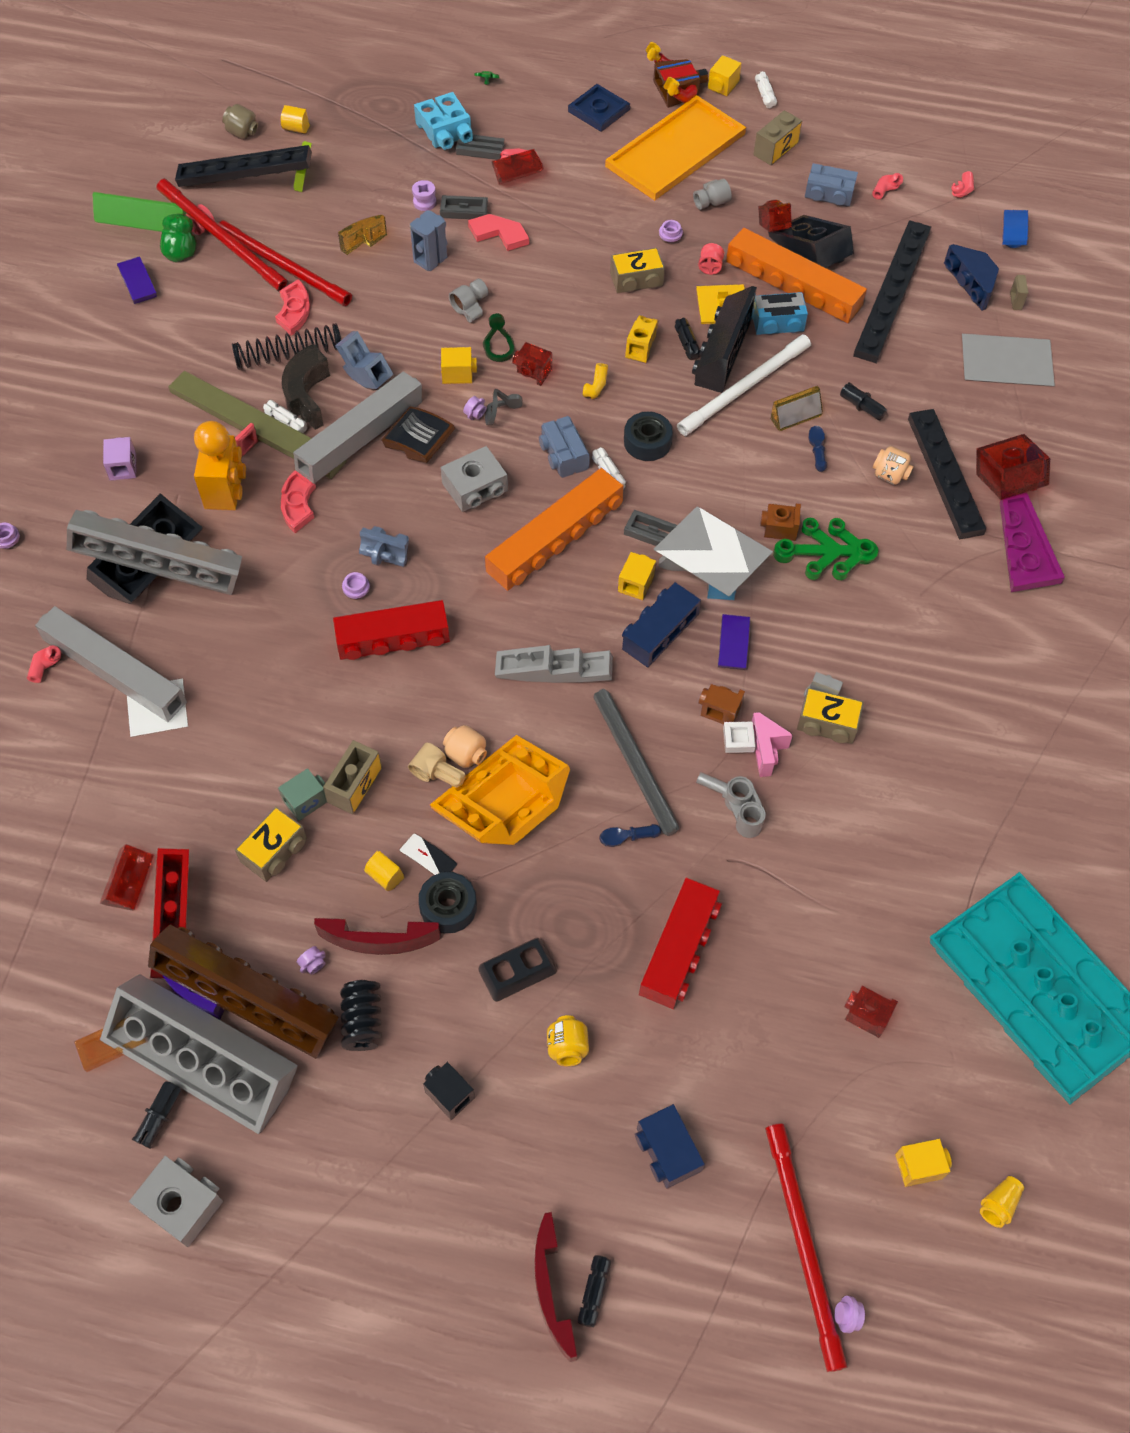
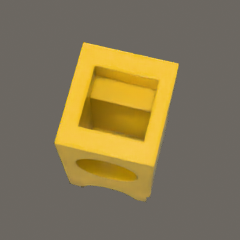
(641, 338)

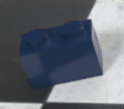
(669, 1147)

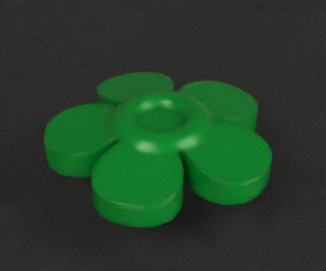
(486, 74)

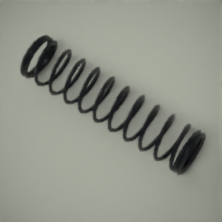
(337, 338)

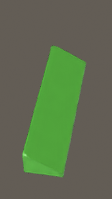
(132, 211)

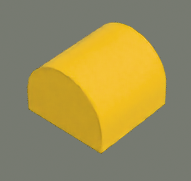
(294, 119)
(384, 871)

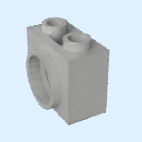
(474, 479)
(171, 1181)

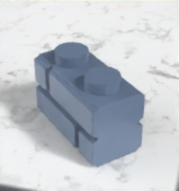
(831, 184)
(428, 240)
(564, 447)

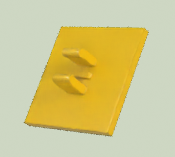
(711, 297)

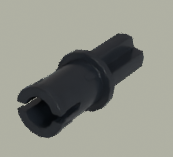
(863, 401)
(157, 1114)

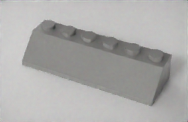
(152, 551)
(198, 1052)

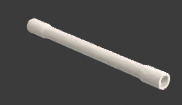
(698, 417)

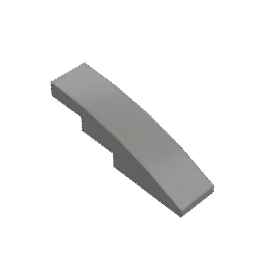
(557, 666)

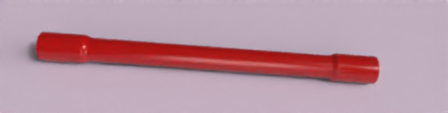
(175, 196)
(331, 290)
(828, 1336)

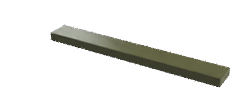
(240, 415)

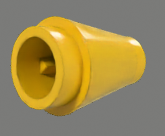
(1002, 1202)

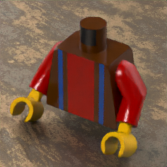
(675, 79)

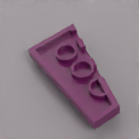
(1027, 548)

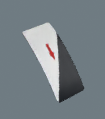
(427, 855)

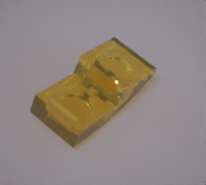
(364, 231)

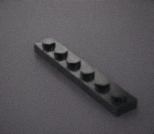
(243, 166)
(946, 474)

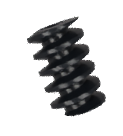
(358, 1015)

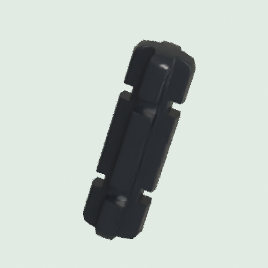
(687, 338)
(594, 1291)

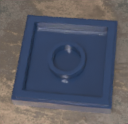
(599, 107)

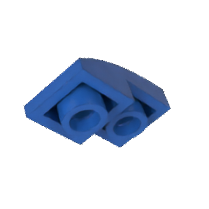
(1015, 228)

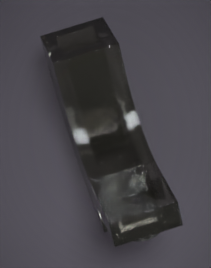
(298, 377)

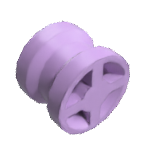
(424, 195)

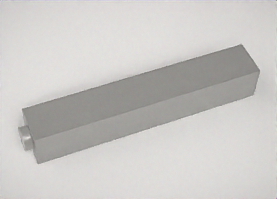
(357, 427)
(111, 664)

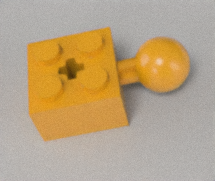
(218, 467)

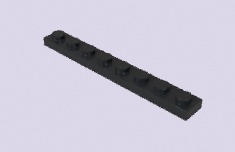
(892, 292)

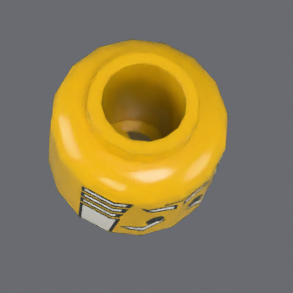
(567, 1041)

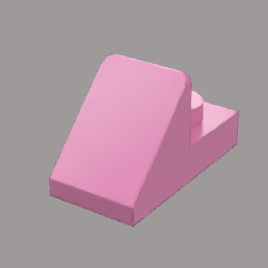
(768, 739)

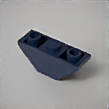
(973, 271)

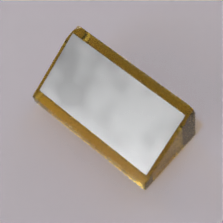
(797, 408)

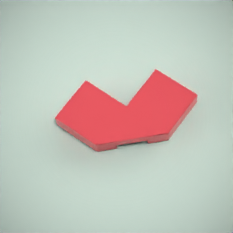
(509, 231)

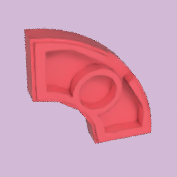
(295, 307)
(295, 501)

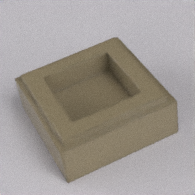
(1019, 292)

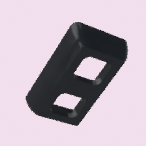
(522, 976)

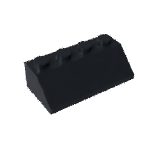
(724, 340)
(126, 582)

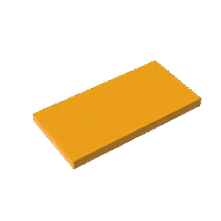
(675, 147)

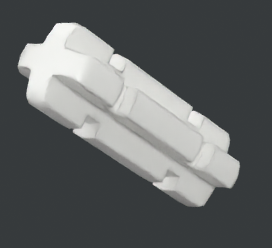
(765, 90)
(283, 415)
(601, 459)

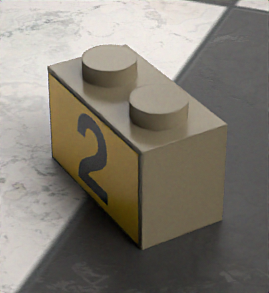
(777, 137)
(637, 270)
(830, 716)
(352, 777)
(271, 844)

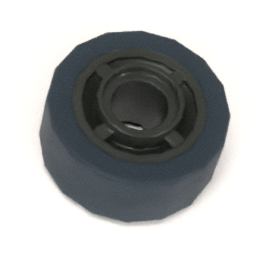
(648, 436)
(448, 886)

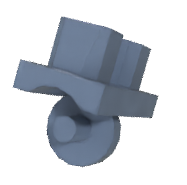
(383, 547)

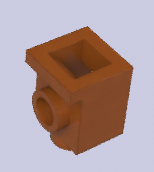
(781, 521)
(720, 703)

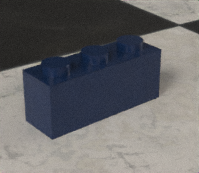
(660, 624)

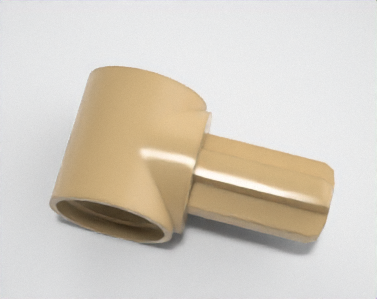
(431, 764)

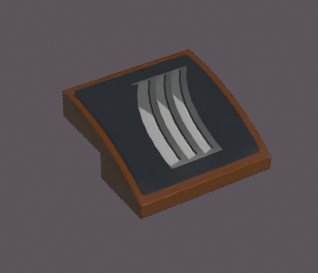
(418, 434)

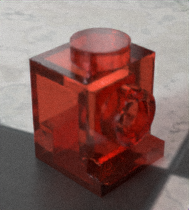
(773, 212)
(533, 362)
(869, 1020)

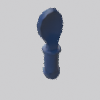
(816, 439)
(616, 836)

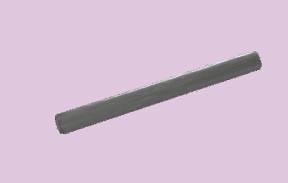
(636, 763)

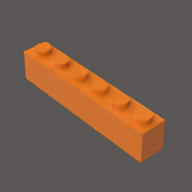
(796, 274)
(554, 529)

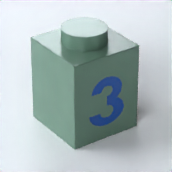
(303, 794)

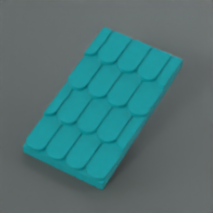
(1040, 985)

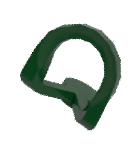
(496, 323)

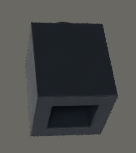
(448, 1090)

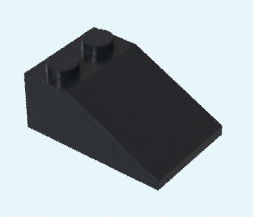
(816, 240)

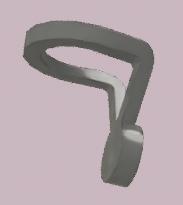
(512, 401)

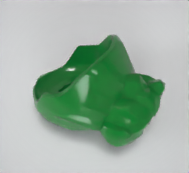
(176, 238)

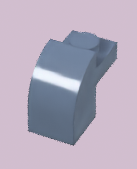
(362, 366)

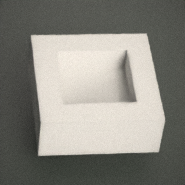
(738, 737)

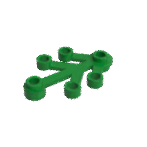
(828, 549)

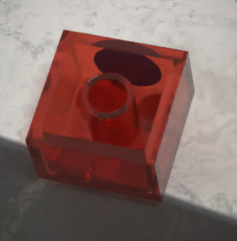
(1013, 466)

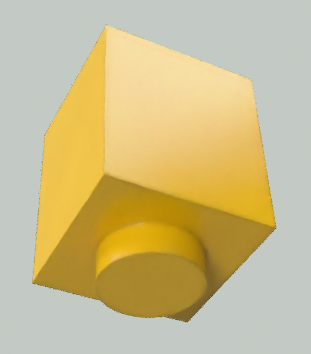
(724, 75)
(457, 365)
(636, 575)
(923, 1162)

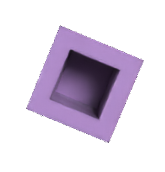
(119, 458)

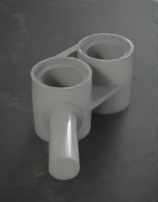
(740, 806)

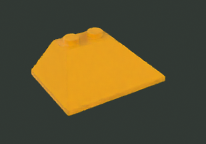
(506, 793)

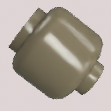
(240, 121)

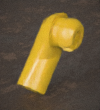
(599, 381)

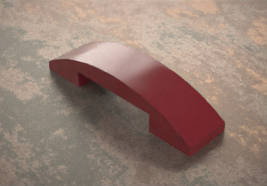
(378, 943)
(562, 1330)

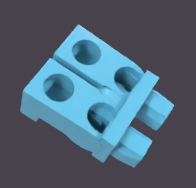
(444, 122)

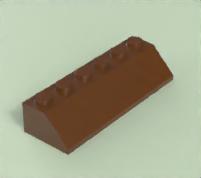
(242, 990)

